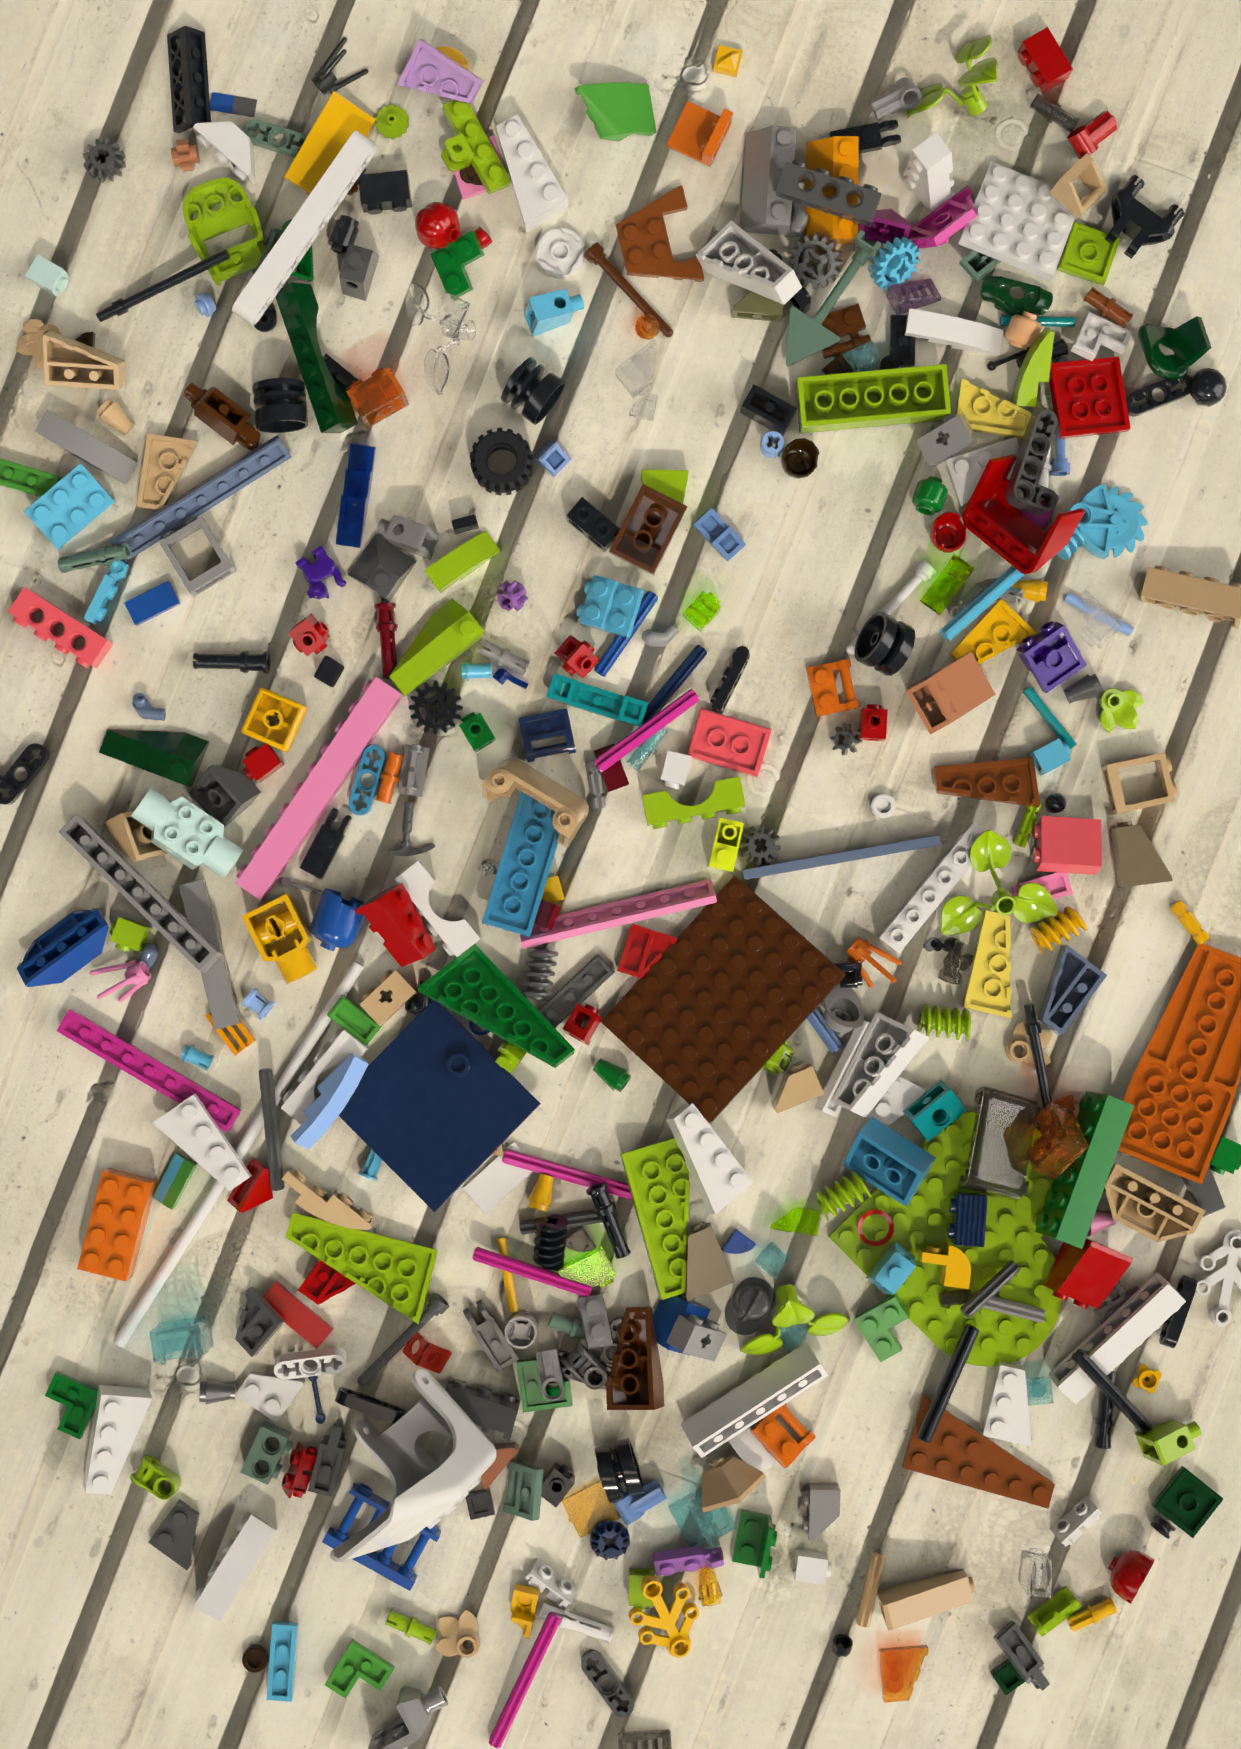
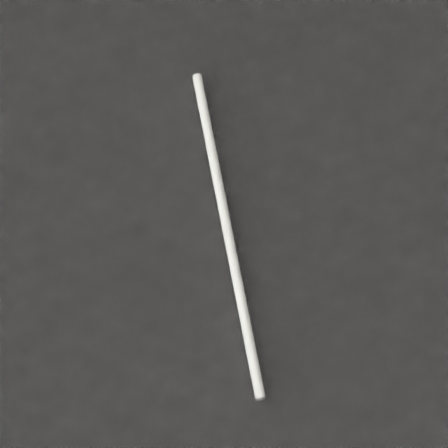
(241, 1149)

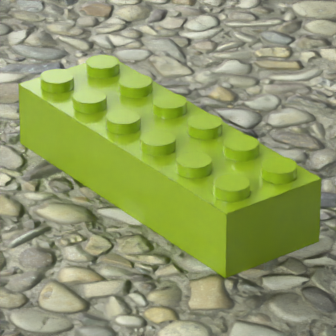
(872, 398)

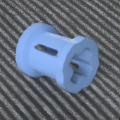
(773, 437)
(258, 1004)

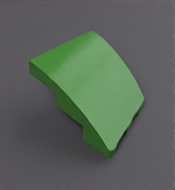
(619, 109)

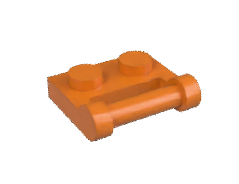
(824, 688)
(778, 1440)

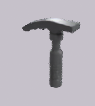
(407, 829)

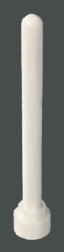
(923, 573)

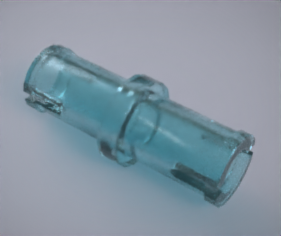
(646, 749)

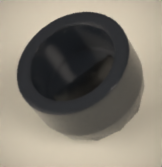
(1051, 806)
(846, 1642)

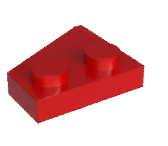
(643, 950)
(324, 1283)

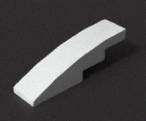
(954, 331)

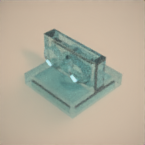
(701, 1527)

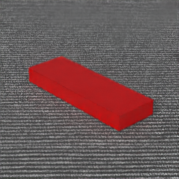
(298, 1315)

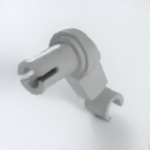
(978, 588)

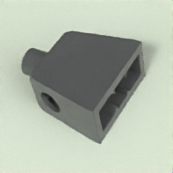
(359, 269)

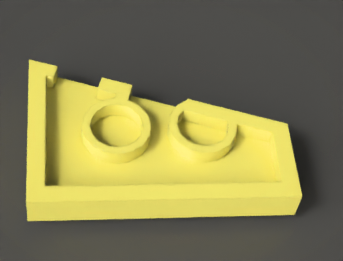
(989, 413)

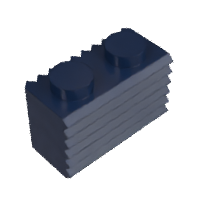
(968, 1219)

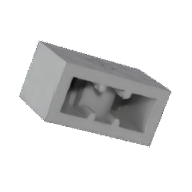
(961, 438)
(697, 1337)

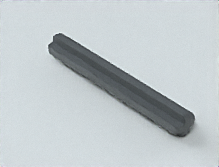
(574, 1219)

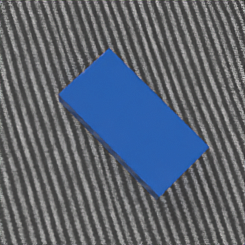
(152, 603)

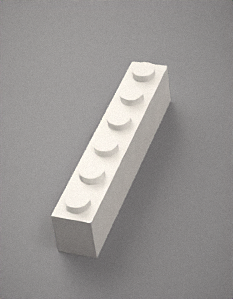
(1119, 1335)
(753, 1399)

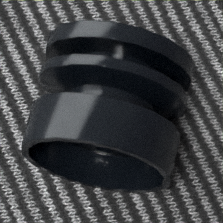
(529, 388)
(280, 405)

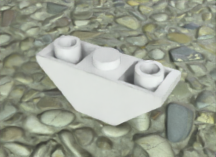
(229, 145)

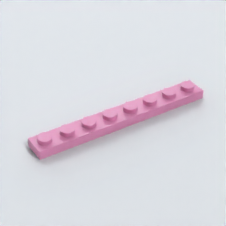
(623, 912)

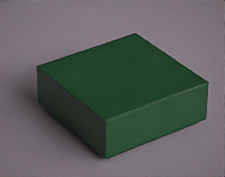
(1007, 1677)

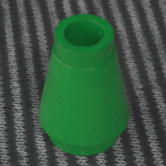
(612, 1074)

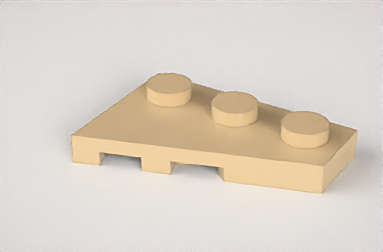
(162, 468)

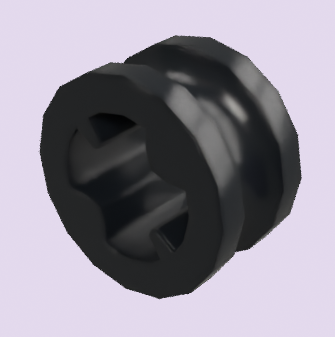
(1162, 1526)

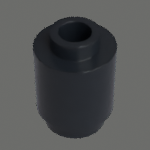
(343, 234)

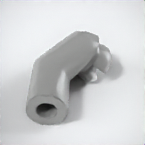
(799, 220)
(659, 639)

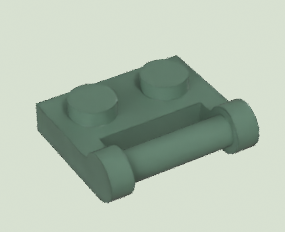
(524, 1490)

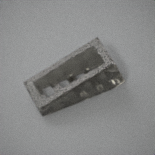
(643, 1736)

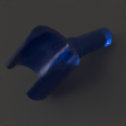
(502, 675)

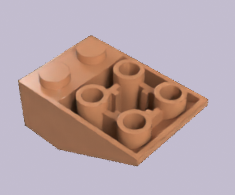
(950, 692)

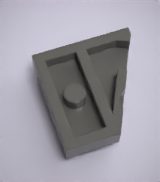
(177, 1534)

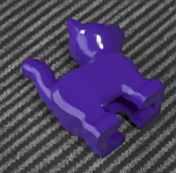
(318, 571)

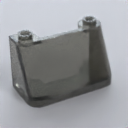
(1000, 1143)

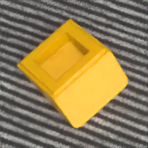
(553, 890)

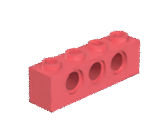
(29, 603)

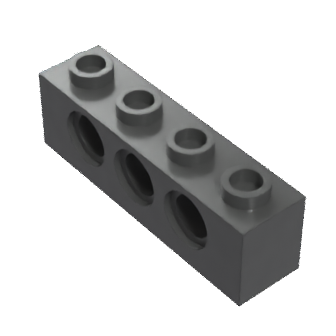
(837, 205)

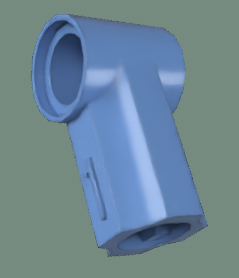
(634, 1507)

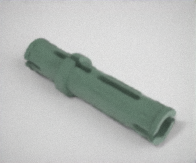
(104, 555)

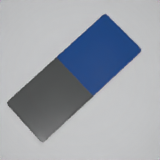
(233, 104)

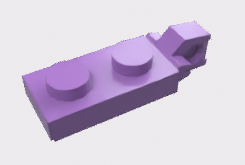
(687, 1559)

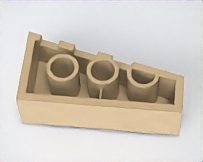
(1193, 595)

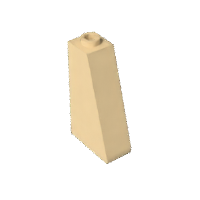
(924, 1598)

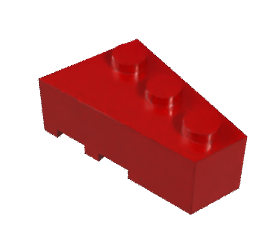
(398, 924)

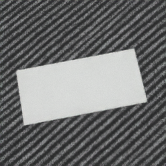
(495, 1182)

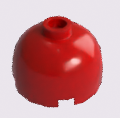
(1129, 1573)

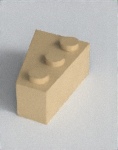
(79, 365)

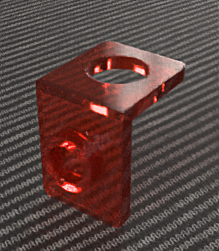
(428, 1355)

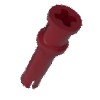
(387, 629)

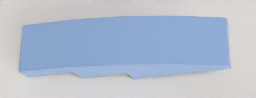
(334, 1096)

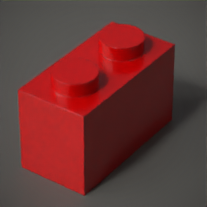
(1044, 60)

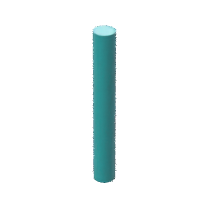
(1047, 321)
(1049, 717)

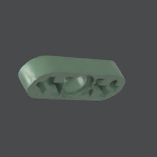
(264, 127)

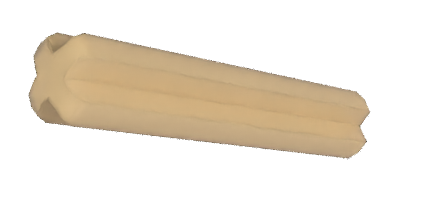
(870, 1589)

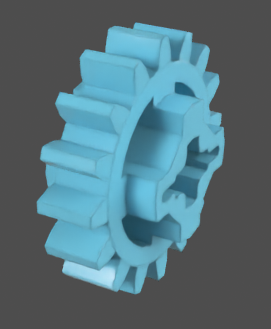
(895, 263)

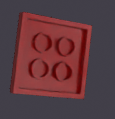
(1088, 397)

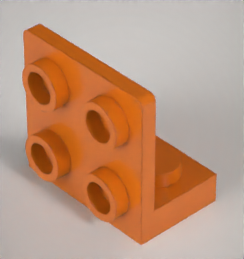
(700, 133)

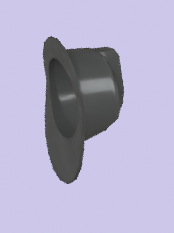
(749, 1306)

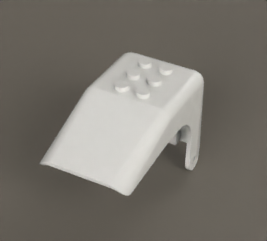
(420, 1485)

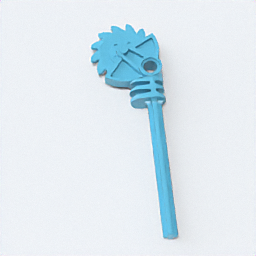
(1107, 524)

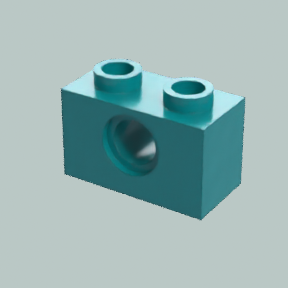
(922, 1110)

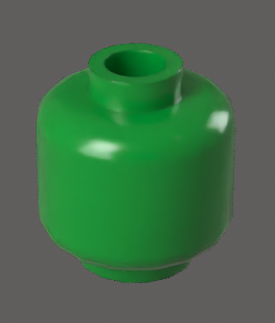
(929, 496)

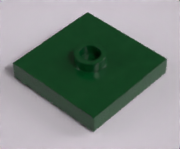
(1187, 1501)

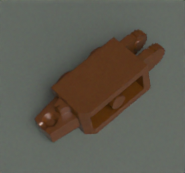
(223, 416)

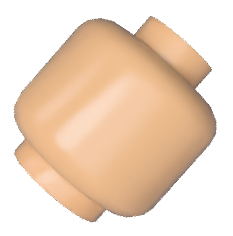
(1023, 330)

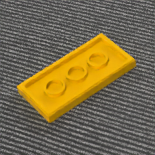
(326, 140)

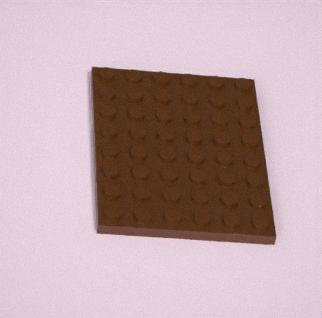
(723, 999)

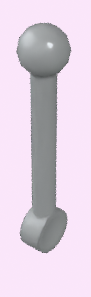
(286, 882)

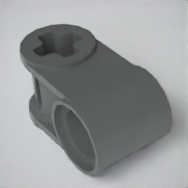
(584, 1365)

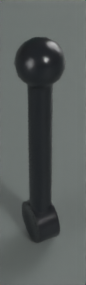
(992, 365)

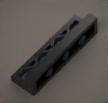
(192, 77)

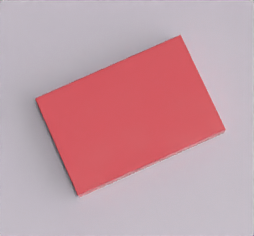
(729, 742)

